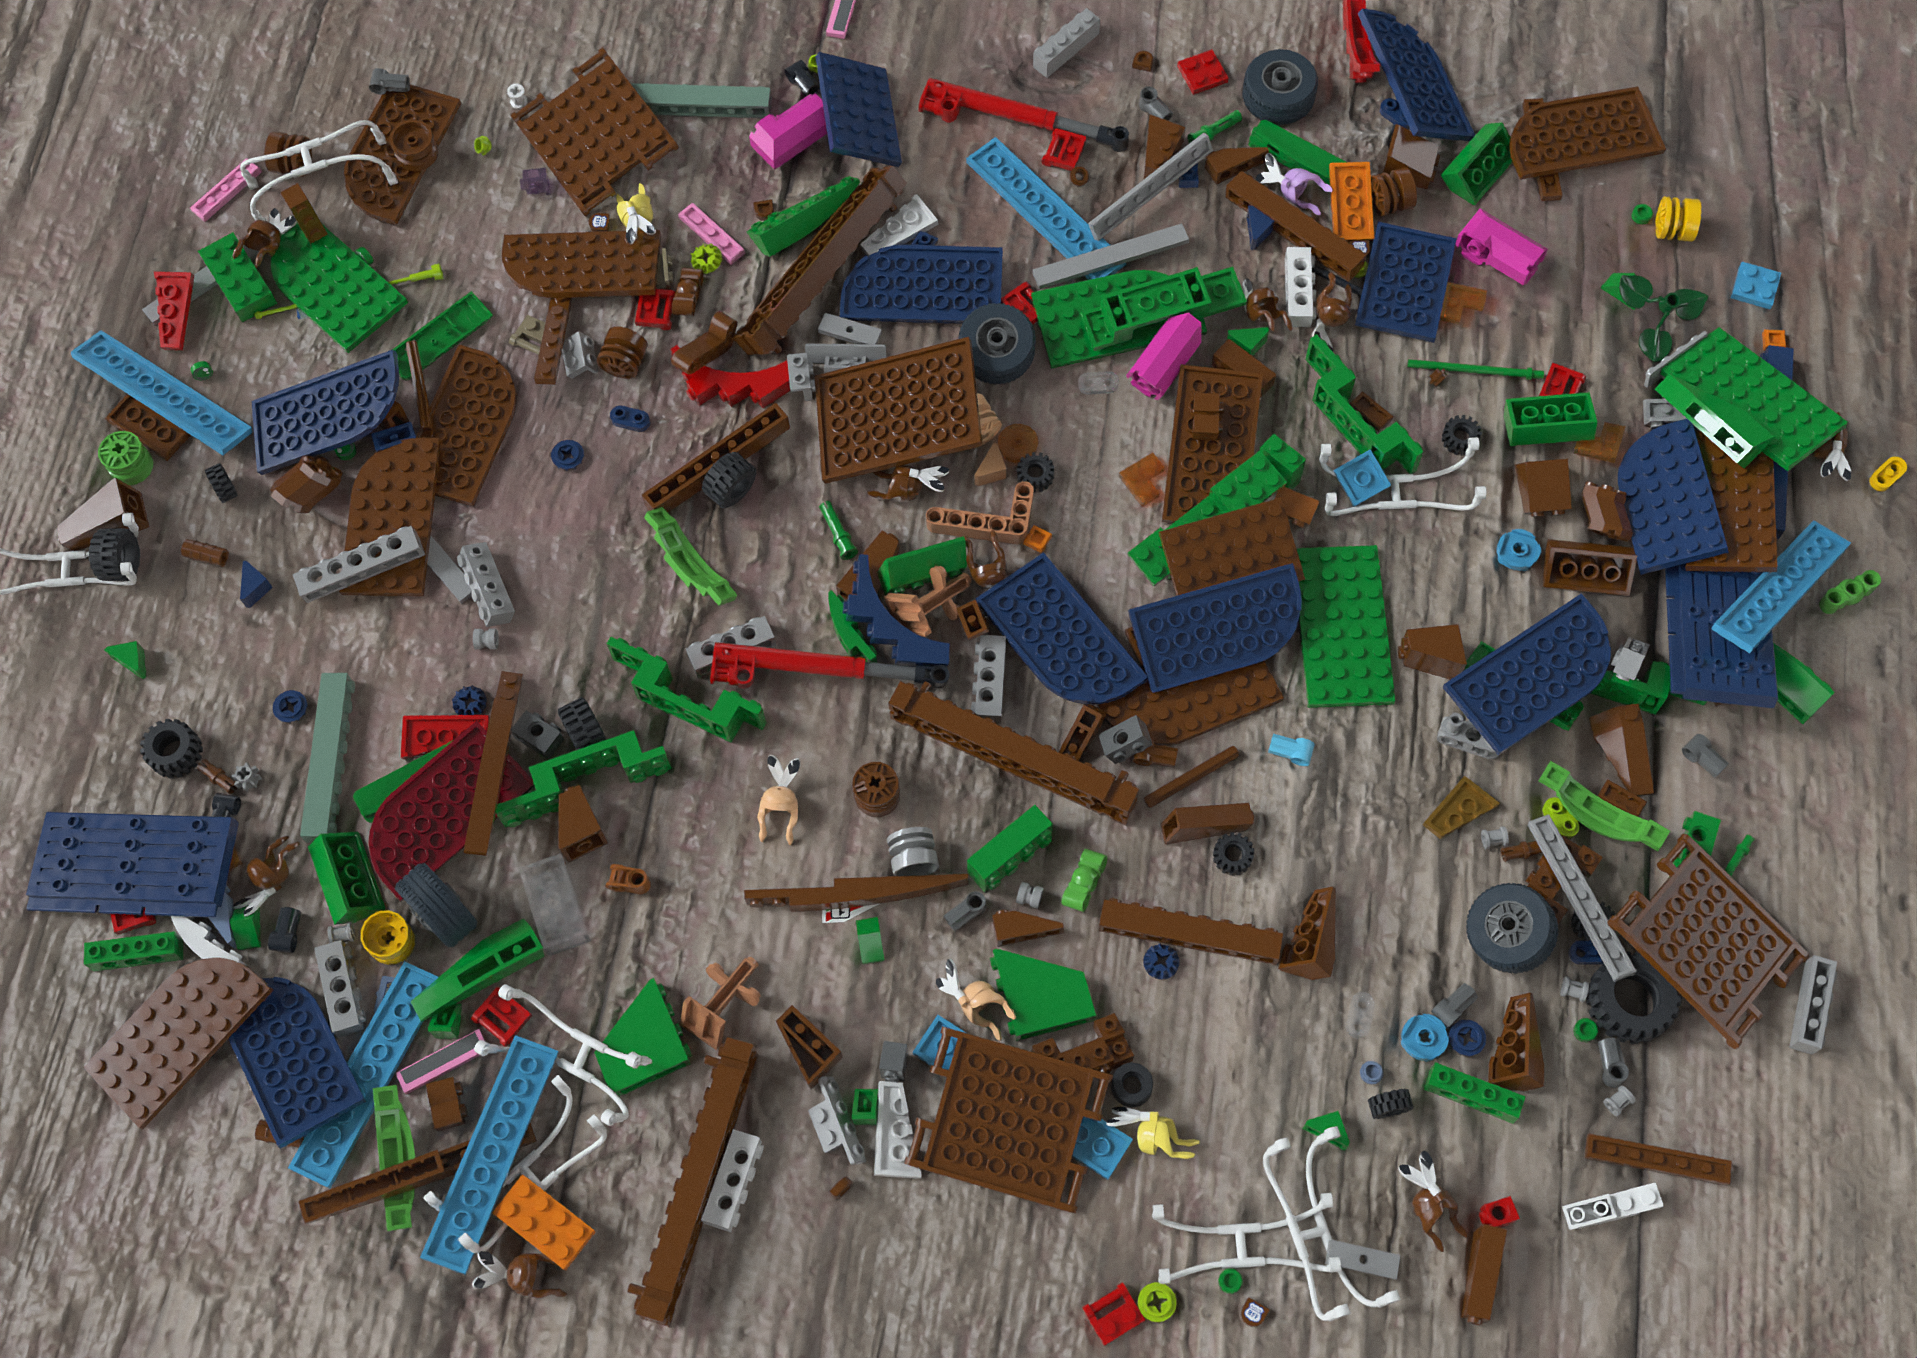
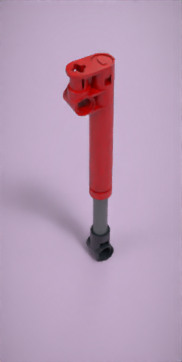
(947, 99)
(734, 659)

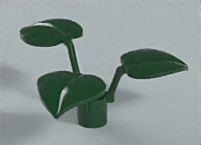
(1688, 304)

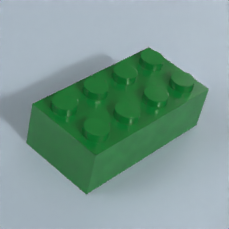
(237, 277)
(1550, 419)
(1010, 849)

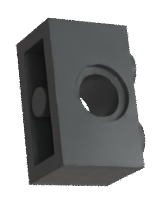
(1125, 739)
(546, 743)
(893, 1061)

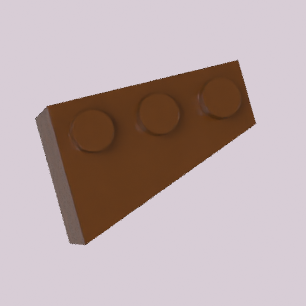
(1162, 143)
(809, 1047)

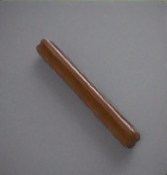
(419, 385)
(1191, 776)

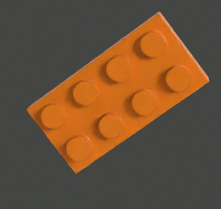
(1351, 200)
(544, 1222)

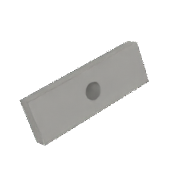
(840, 328)
(1375, 1263)

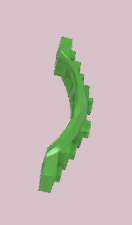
(686, 560)
(1599, 814)
(394, 1147)

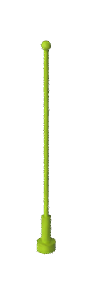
(435, 272)

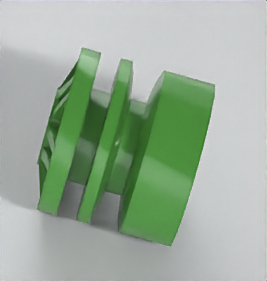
(125, 457)

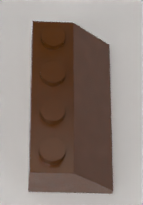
(1589, 567)

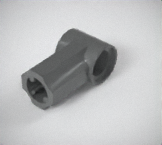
(383, 81)
(1155, 105)
(1700, 750)
(964, 912)
(1452, 1007)
(1612, 1060)

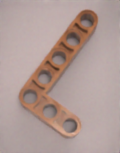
(987, 521)

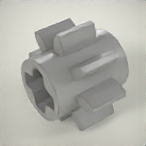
(246, 777)

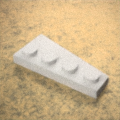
(902, 227)
(893, 1133)

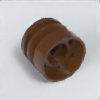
(278, 142)
(1393, 191)
(622, 352)
(873, 800)

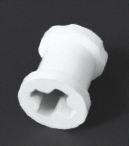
(515, 96)

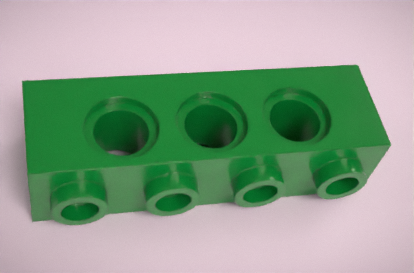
(1705, 827)
(133, 951)
(1474, 1093)

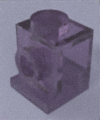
(535, 181)

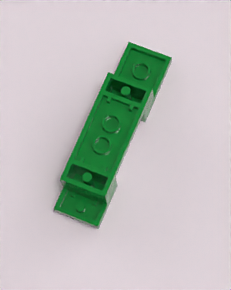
(1159, 300)
(1332, 398)
(1245, 486)
(652, 686)
(1648, 692)
(549, 774)

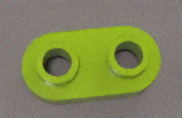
(1561, 817)

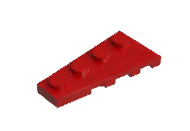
(174, 300)
(428, 732)

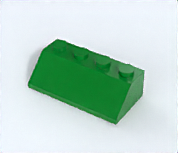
(1479, 163)
(914, 567)
(346, 876)

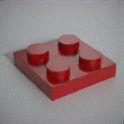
(1202, 72)

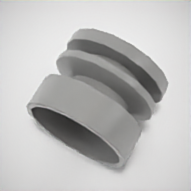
(913, 852)

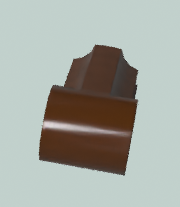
(1156, 755)

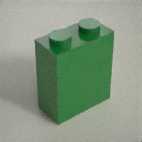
(1285, 460)

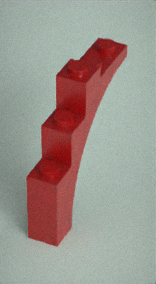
(1357, 43)
(733, 387)

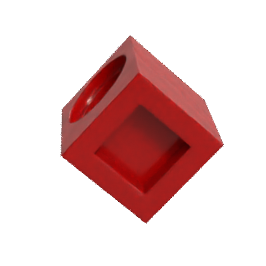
(1507, 1209)

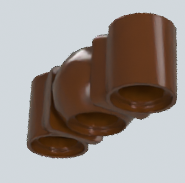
(687, 292)

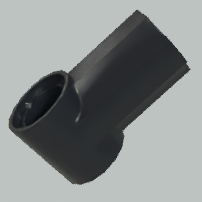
(799, 74)
(225, 805)
(285, 937)

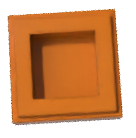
(1773, 338)
(1037, 539)

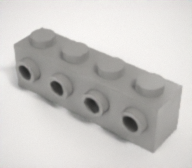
(1066, 42)
(485, 584)
(1629, 659)
(1813, 1005)

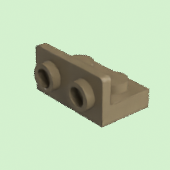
(664, 277)

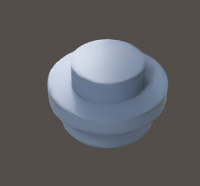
(1371, 1072)

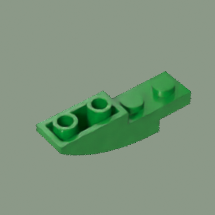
(848, 632)

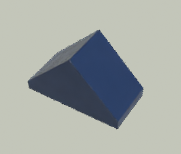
(1259, 226)
(392, 436)
(253, 585)

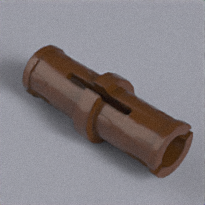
(217, 776)
(1522, 850)

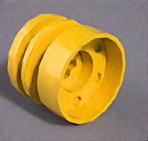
(1677, 218)
(380, 928)

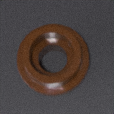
(1083, 172)
(1438, 376)

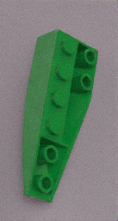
(800, 219)
(1719, 420)
(1798, 686)
(481, 967)

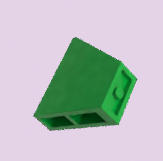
(1041, 994)
(649, 1032)

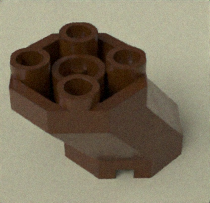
(306, 483)
(1606, 511)

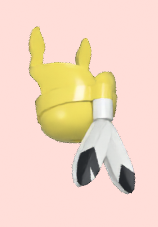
(636, 214)
(1153, 1131)

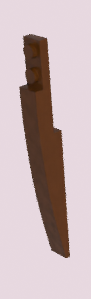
(493, 764)
(855, 892)
(390, 1181)

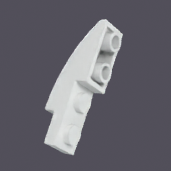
(202, 940)
(1612, 1206)

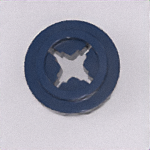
(566, 447)
(280, 706)
(473, 708)
(1160, 971)
(1476, 1034)

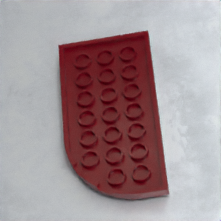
(432, 809)

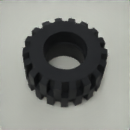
(729, 480)
(109, 550)
(581, 723)
(160, 737)

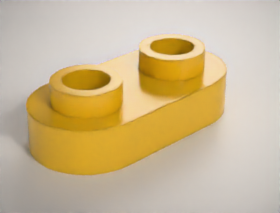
(1887, 475)

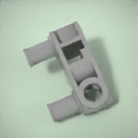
(1456, 732)

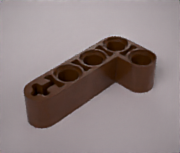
(707, 346)

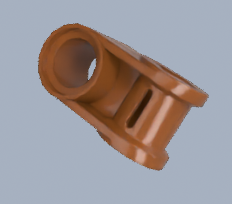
(623, 880)

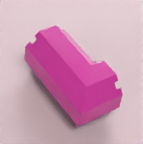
(790, 132)
(1501, 247)
(1165, 353)

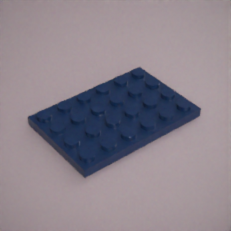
(858, 109)
(1405, 282)

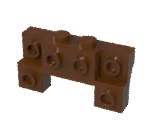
(1546, 882)
(1102, 1054)

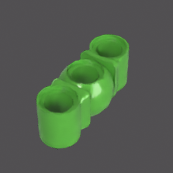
(1856, 586)
(1084, 880)

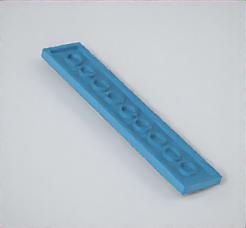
(1036, 202)
(162, 392)
(1778, 592)
(373, 1066)
(1096, 1144)
(490, 1154)

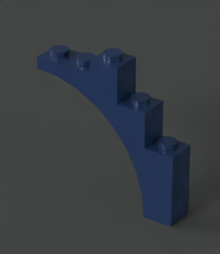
(885, 629)

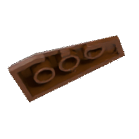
(1623, 739)
(1313, 945)
(1519, 1054)

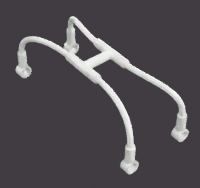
(311, 167)
(1397, 503)
(66, 557)
(633, 1059)
(522, 1167)
(1322, 1229)
(1239, 1231)

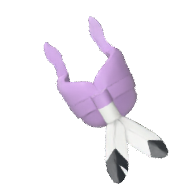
(1292, 183)

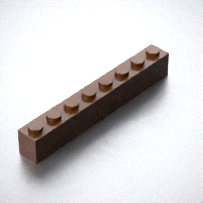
(1297, 226)
(690, 477)
(1191, 932)

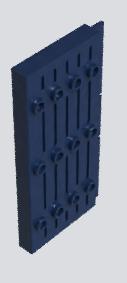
(1703, 661)
(132, 864)

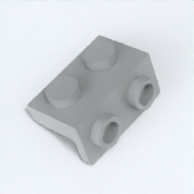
(579, 355)
(799, 374)
(1660, 412)

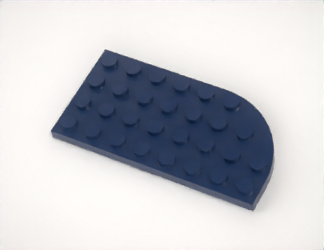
(1416, 78)
(922, 284)
(324, 412)
(1670, 499)
(1217, 627)
(1060, 635)
(1534, 675)
(294, 1063)

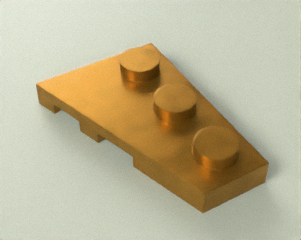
(1459, 808)

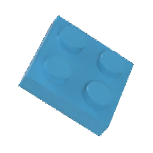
(1755, 285)
(1362, 478)

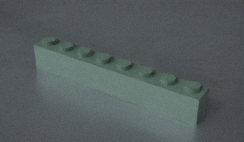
(706, 100)
(327, 755)

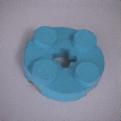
(1513, 560)
(1437, 1034)

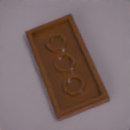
(150, 427)

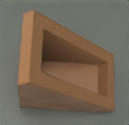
(991, 468)

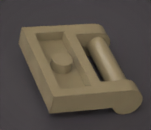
(529, 328)

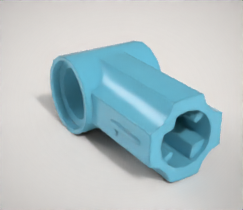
(1298, 750)

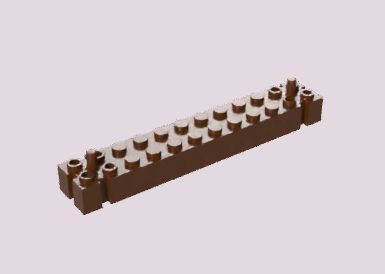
(819, 261)
(1013, 752)
(692, 1190)

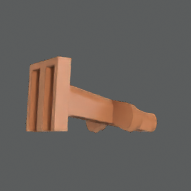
(911, 611)
(705, 1020)

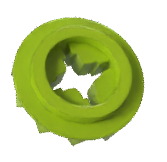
(713, 261)
(1162, 1292)

